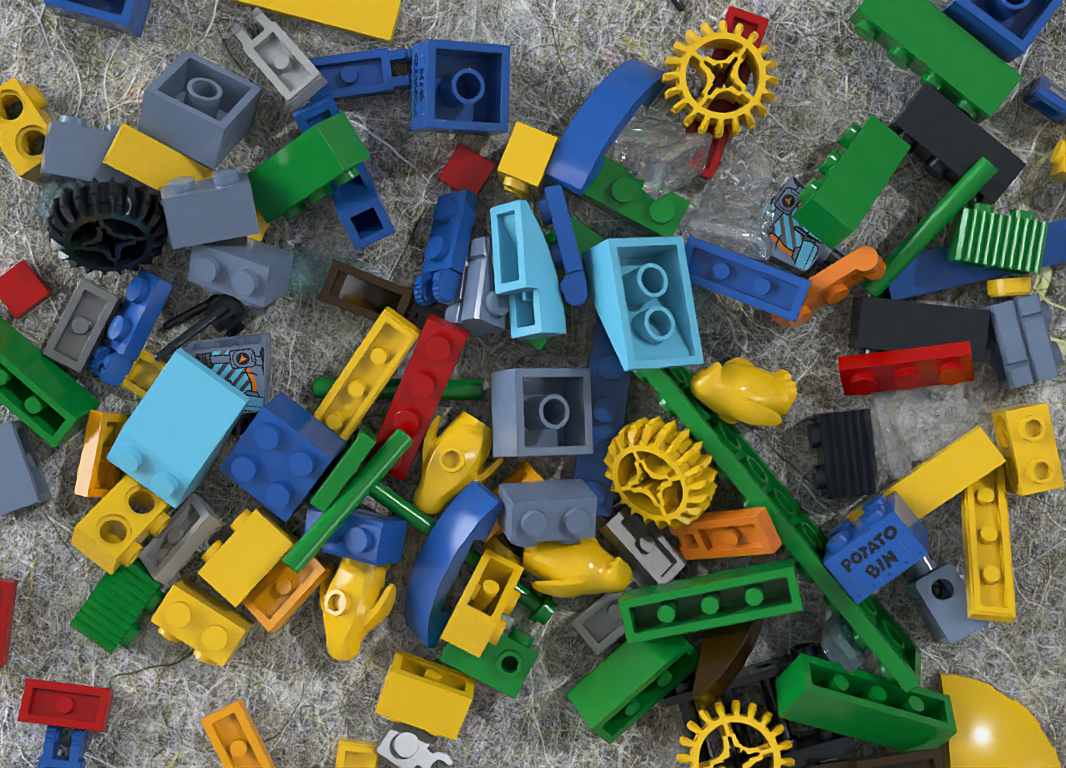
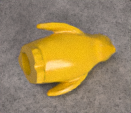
(744, 392)
(453, 461)
(575, 569)
(353, 605)

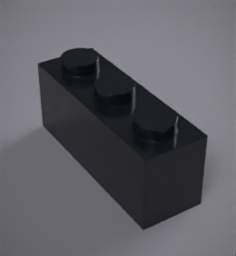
(953, 143)
(899, 324)

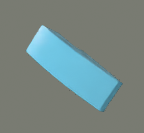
(526, 273)

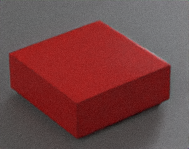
(466, 170)
(23, 289)

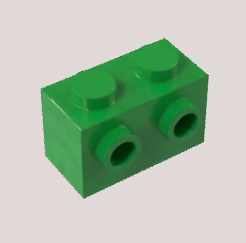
(499, 666)

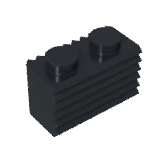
(843, 453)

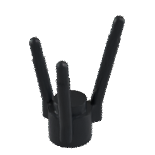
(221, 312)

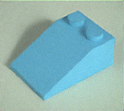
(645, 301)
(178, 428)

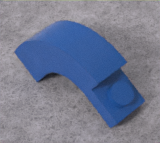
(359, 199)

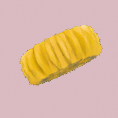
(742, 50)
(660, 472)
(722, 721)

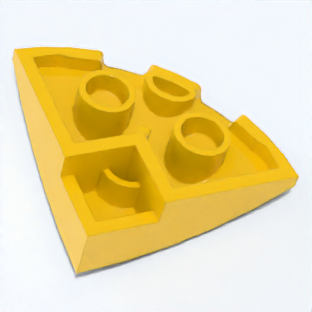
(992, 729)

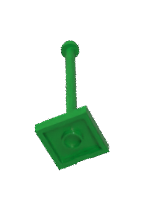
(350, 464)

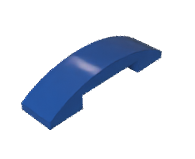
(600, 121)
(441, 557)

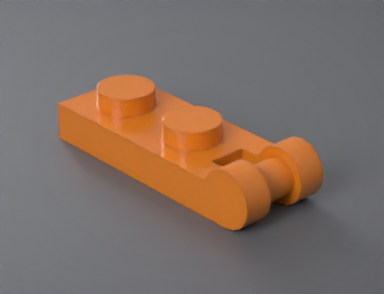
(834, 281)
(728, 534)

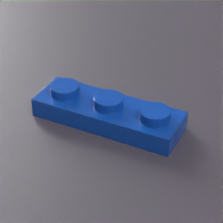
(746, 279)

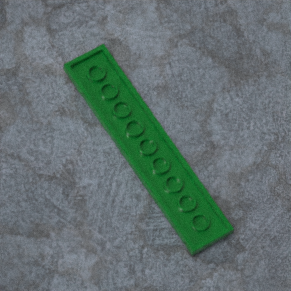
(740, 464)

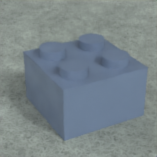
(199, 109)
(541, 412)

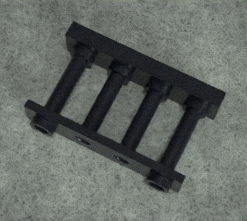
(804, 750)

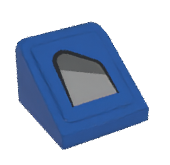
(1047, 99)

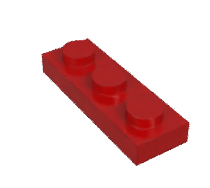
(906, 368)

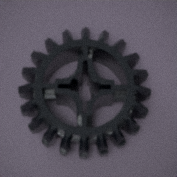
(107, 226)

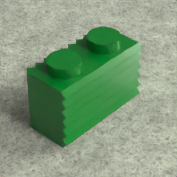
(997, 241)
(118, 605)

